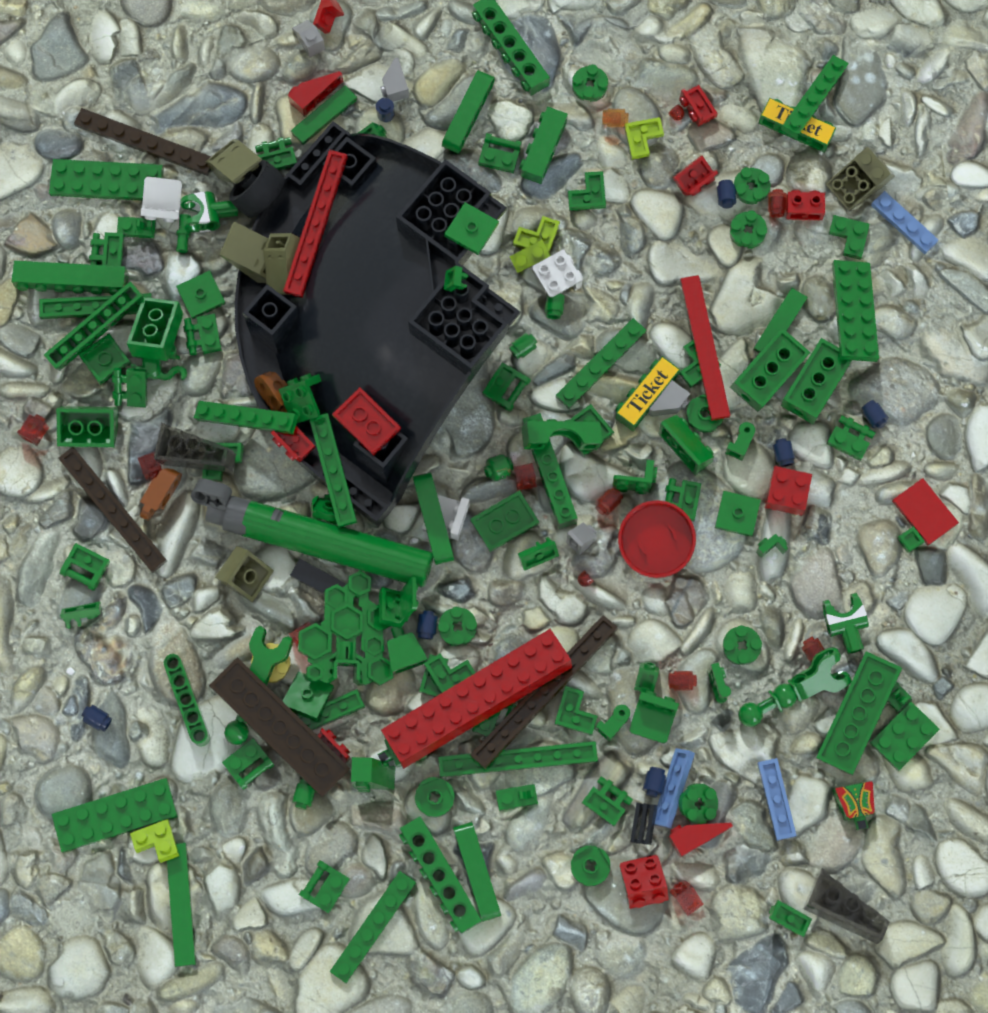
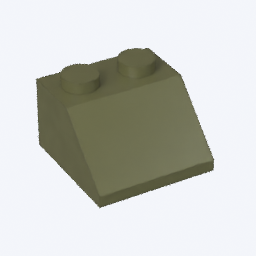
(244, 573)

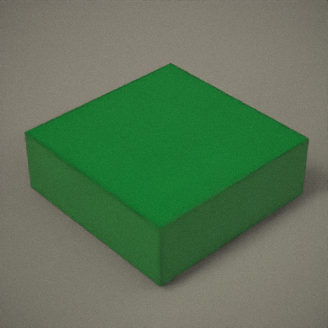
(910, 539)

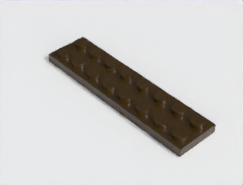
(279, 727)

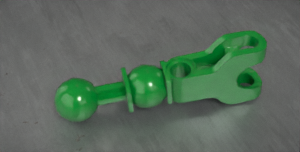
(262, 666)
(800, 687)

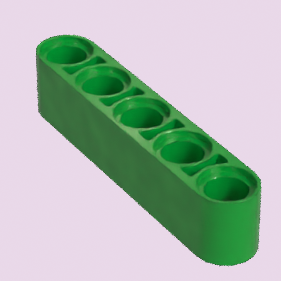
(468, 112)
(433, 518)
(182, 691)
(477, 871)

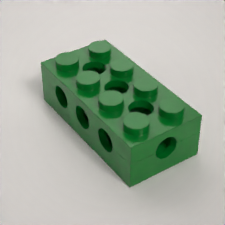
(769, 357)
(819, 392)

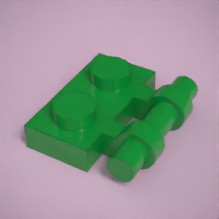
(281, 158)
(112, 249)
(208, 333)
(136, 387)
(849, 443)
(688, 497)
(603, 805)

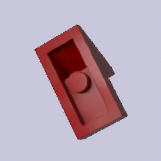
(326, 14)

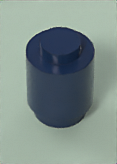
(385, 109)
(726, 194)
(875, 414)
(783, 452)
(426, 625)
(96, 718)
(654, 782)

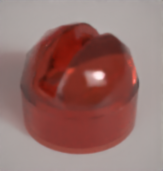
(677, 112)
(584, 579)

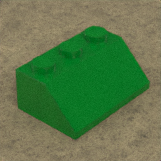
(86, 426)
(686, 444)

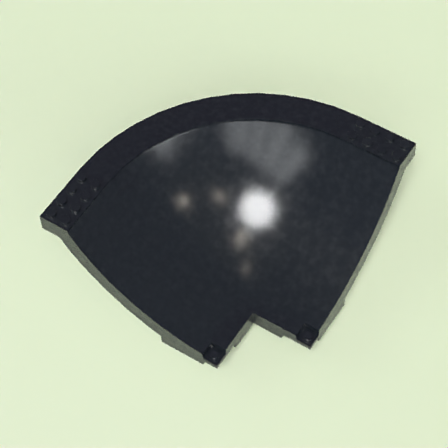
(375, 305)

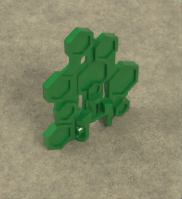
(346, 624)

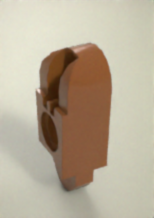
(267, 386)
(159, 492)

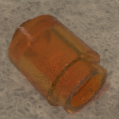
(614, 117)

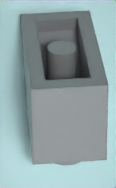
(309, 38)
(394, 83)
(670, 401)
(581, 538)

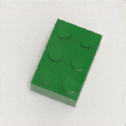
(155, 328)

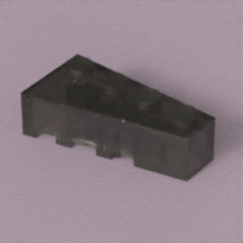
(190, 451)
(841, 907)

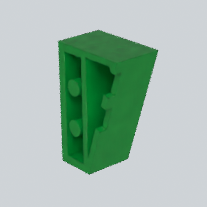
(370, 774)

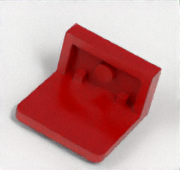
(644, 881)

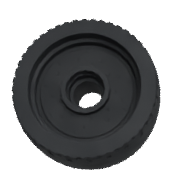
(257, 189)

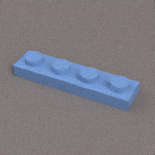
(904, 222)
(673, 787)
(776, 799)

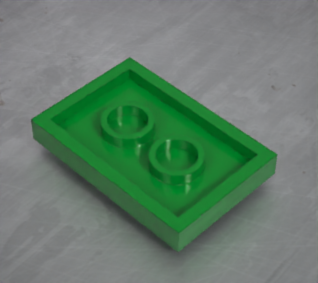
(504, 521)
(904, 736)

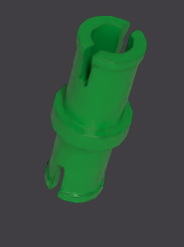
(183, 234)

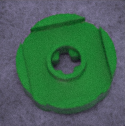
(590, 73)
(755, 176)
(752, 220)
(696, 420)
(323, 509)
(457, 637)
(742, 656)
(444, 802)
(709, 803)
(593, 854)

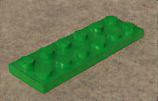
(101, 179)
(855, 311)
(859, 713)
(114, 815)

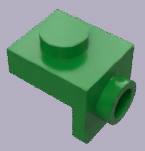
(768, 544)

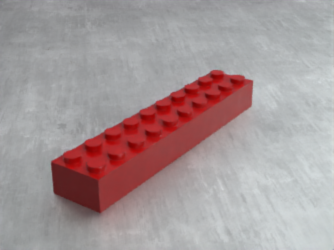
(476, 698)

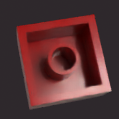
(788, 491)

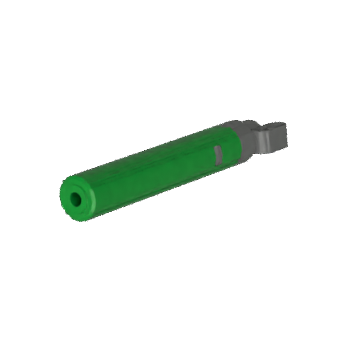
(311, 535)

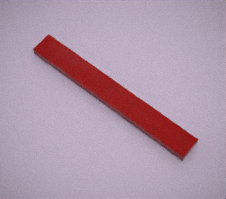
(315, 223)
(705, 348)

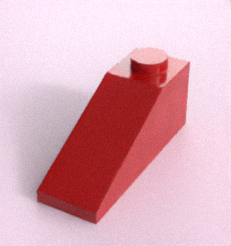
(312, 92)
(693, 836)

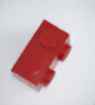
(805, 205)

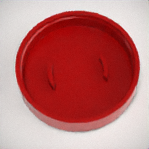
(657, 539)

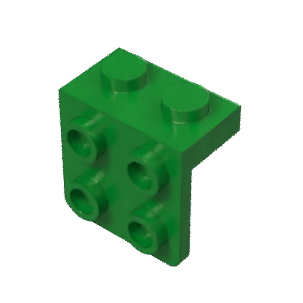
(299, 397)
(637, 484)
(397, 606)
(653, 717)

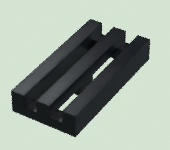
(636, 823)

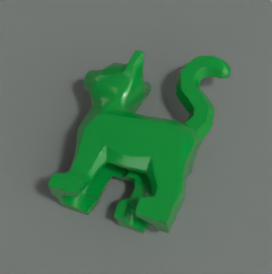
(154, 367)

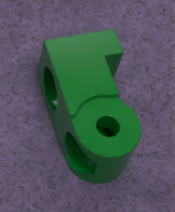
(745, 435)
(615, 722)

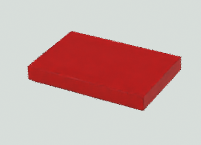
(366, 421)
(925, 511)

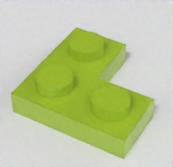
(638, 134)
(546, 231)
(530, 256)
(157, 836)

